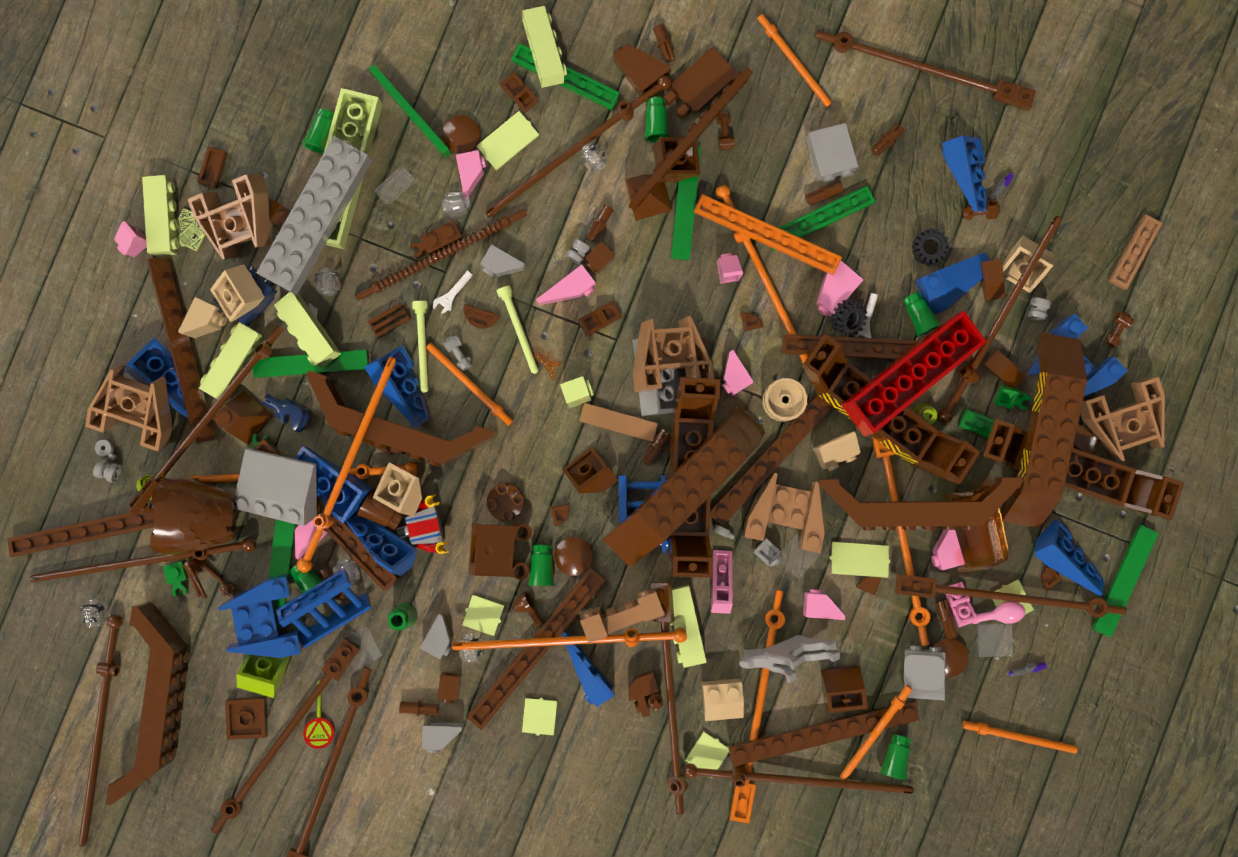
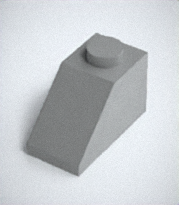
(500, 263)
(438, 638)
(438, 734)

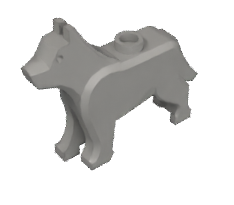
(789, 654)

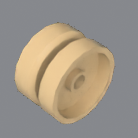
(793, 407)

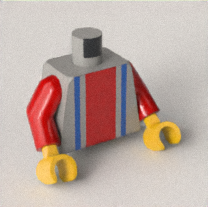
(425, 527)

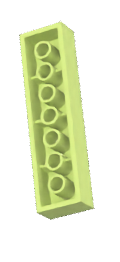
(356, 125)

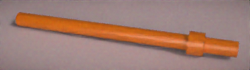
(772, 32)
(496, 409)
(897, 703)
(984, 729)

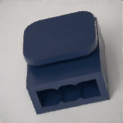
(269, 295)

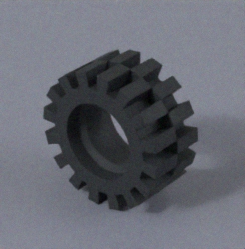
(938, 238)
(856, 320)

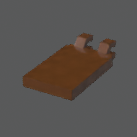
(700, 83)

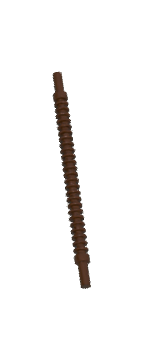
(376, 287)

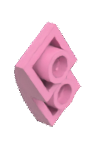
(961, 607)

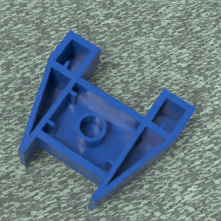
(1097, 378)
(257, 620)

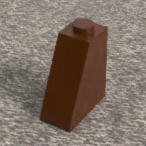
(639, 68)

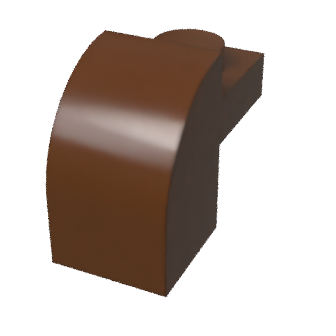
(642, 686)

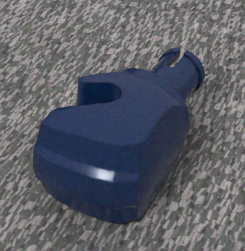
(299, 413)

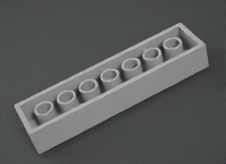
(315, 215)

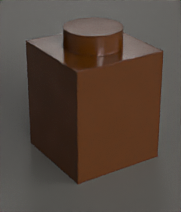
(599, 258)
(449, 687)

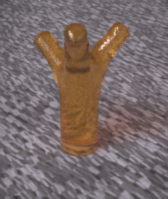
(547, 364)

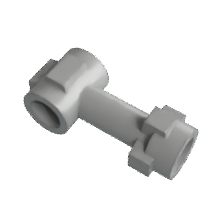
(452, 344)

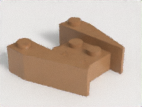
(236, 221)
(669, 350)
(134, 404)
(1128, 424)
(788, 508)
(599, 625)

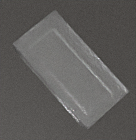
(394, 185)

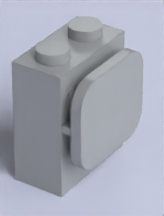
(831, 152)
(925, 672)

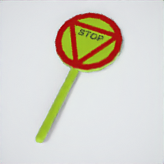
(318, 731)

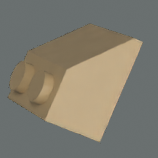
(1020, 257)
(237, 292)
(202, 319)
(837, 450)
(399, 490)
(723, 699)

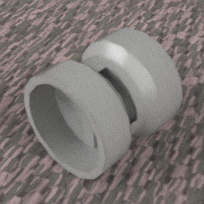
(578, 252)
(1039, 309)
(105, 470)

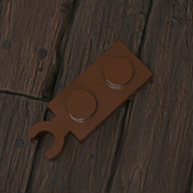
(437, 239)

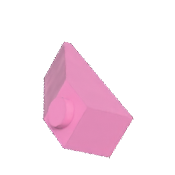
(571, 287)
(721, 582)

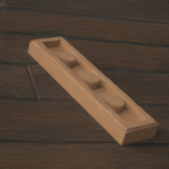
(1135, 252)
(618, 422)

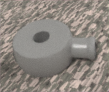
(109, 449)
(722, 531)

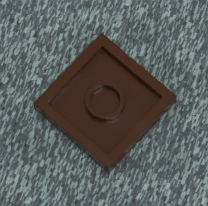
(246, 718)

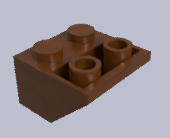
(843, 689)

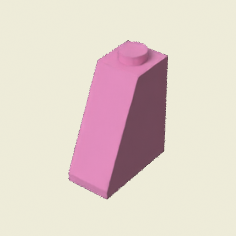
(837, 288)

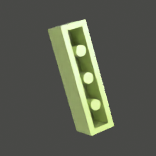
(543, 46)
(160, 215)
(307, 330)
(231, 360)
(577, 391)
(691, 650)

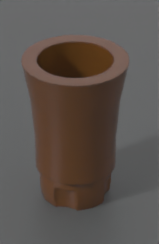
(380, 513)

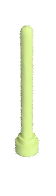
(505, 294)
(420, 308)

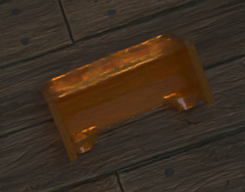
(988, 543)

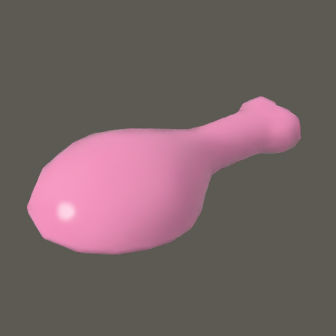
(1006, 612)

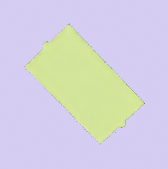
(507, 140)
(860, 559)

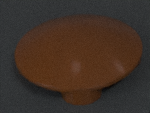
(461, 134)
(505, 502)
(573, 556)
(956, 656)

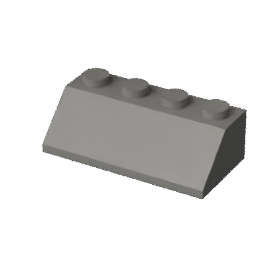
(660, 400)

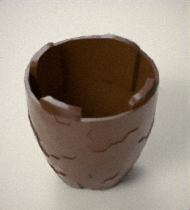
(191, 516)

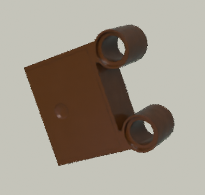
(493, 550)

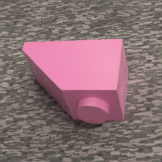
(470, 170)
(130, 239)
(729, 268)
(735, 375)
(303, 536)
(947, 551)
(820, 606)

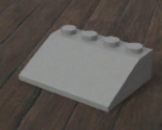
(277, 487)

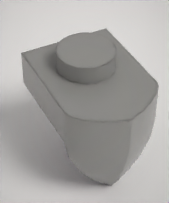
(768, 553)

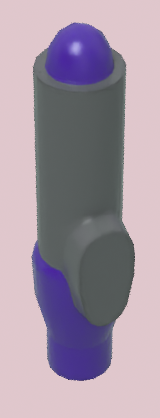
(1000, 187)
(1029, 668)

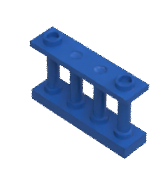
(625, 504)
(318, 595)

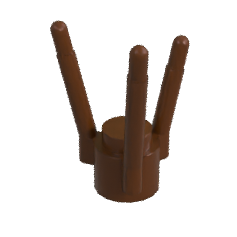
(193, 569)

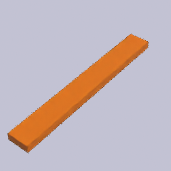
(767, 234)

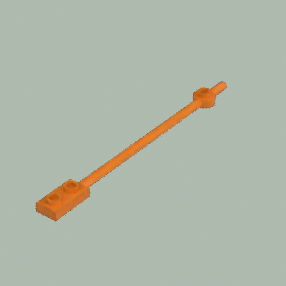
(882, 451)
(744, 795)

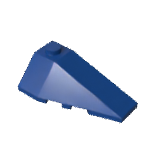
(965, 160)
(949, 284)
(151, 364)
(401, 385)
(353, 490)
(383, 545)
(1062, 555)
(594, 683)

